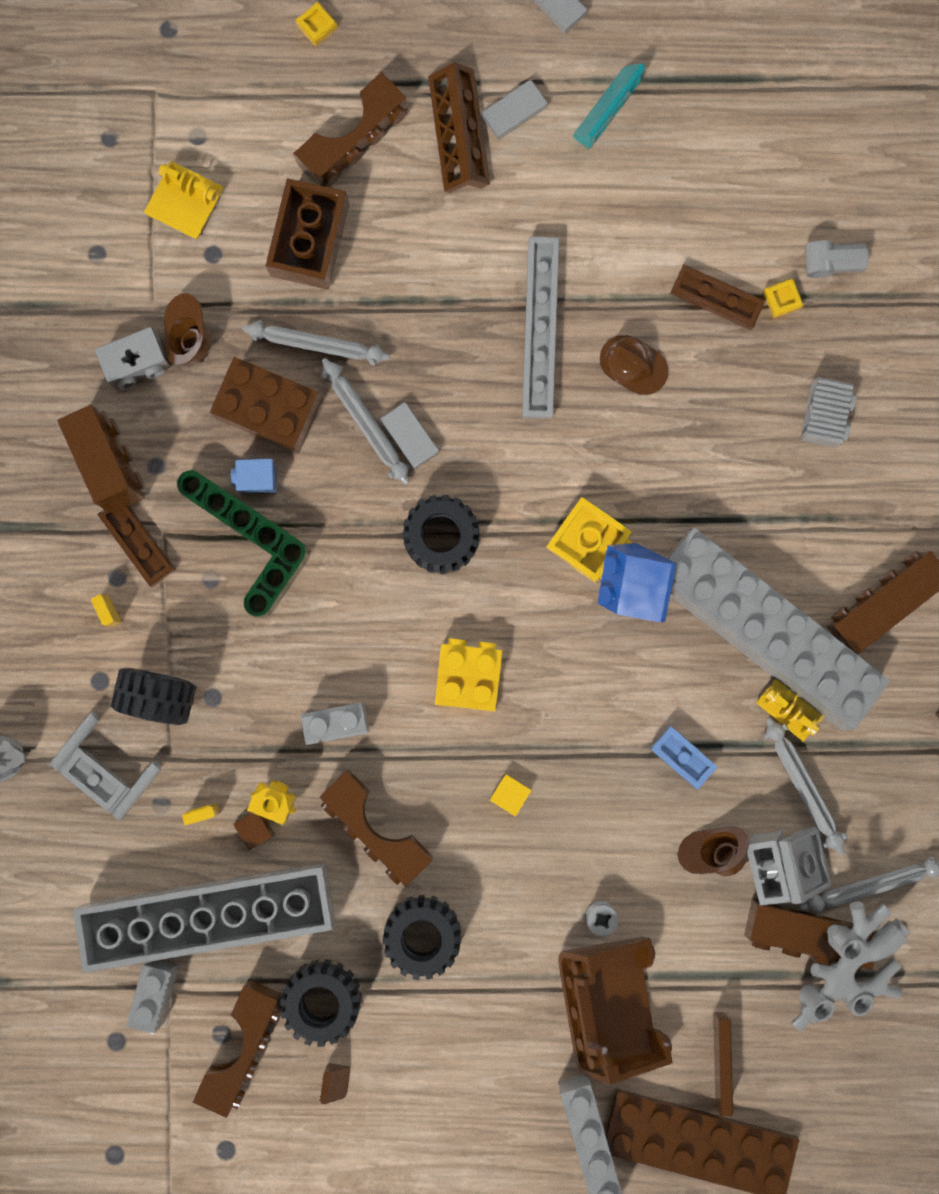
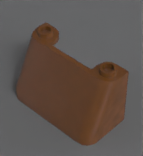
(612, 1010)

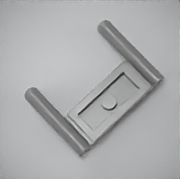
(97, 779)

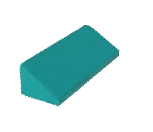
(609, 105)

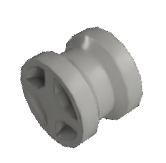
(598, 913)

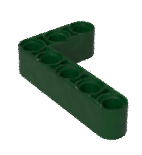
(253, 531)

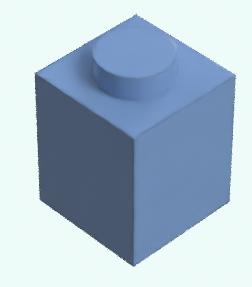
(255, 476)

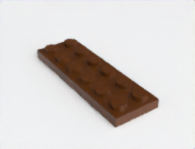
(700, 1144)

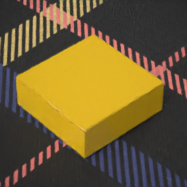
(316, 24)
(783, 298)
(105, 610)
(510, 795)
(201, 813)

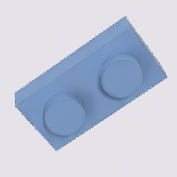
(683, 757)

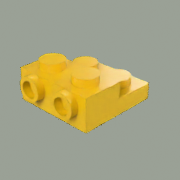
(585, 538)
(468, 675)

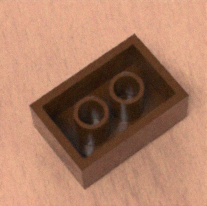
(307, 233)
(266, 405)
(102, 459)

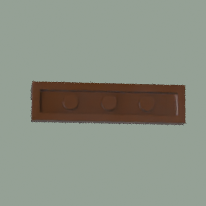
(463, 123)

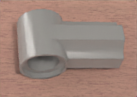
(826, 259)

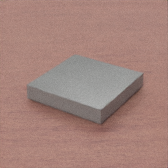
(804, 864)

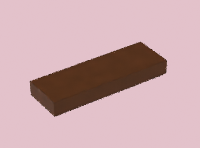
(717, 297)
(138, 544)
(723, 1064)

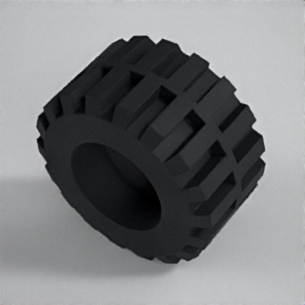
(441, 508)
(153, 696)
(419, 963)
(314, 1027)

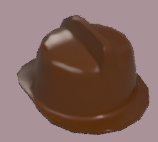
(185, 332)
(634, 364)
(714, 851)

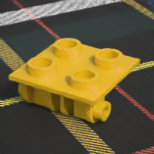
(183, 199)
(790, 710)

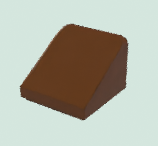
(254, 830)
(334, 1083)

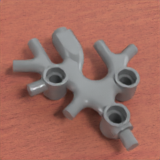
(854, 951)

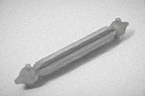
(316, 342)
(365, 421)
(805, 786)
(872, 886)

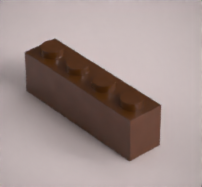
(888, 603)
(794, 932)

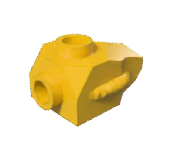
(280, 801)

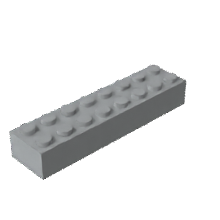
(773, 632)
(204, 917)

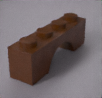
(326, 157)
(401, 856)
(222, 1082)

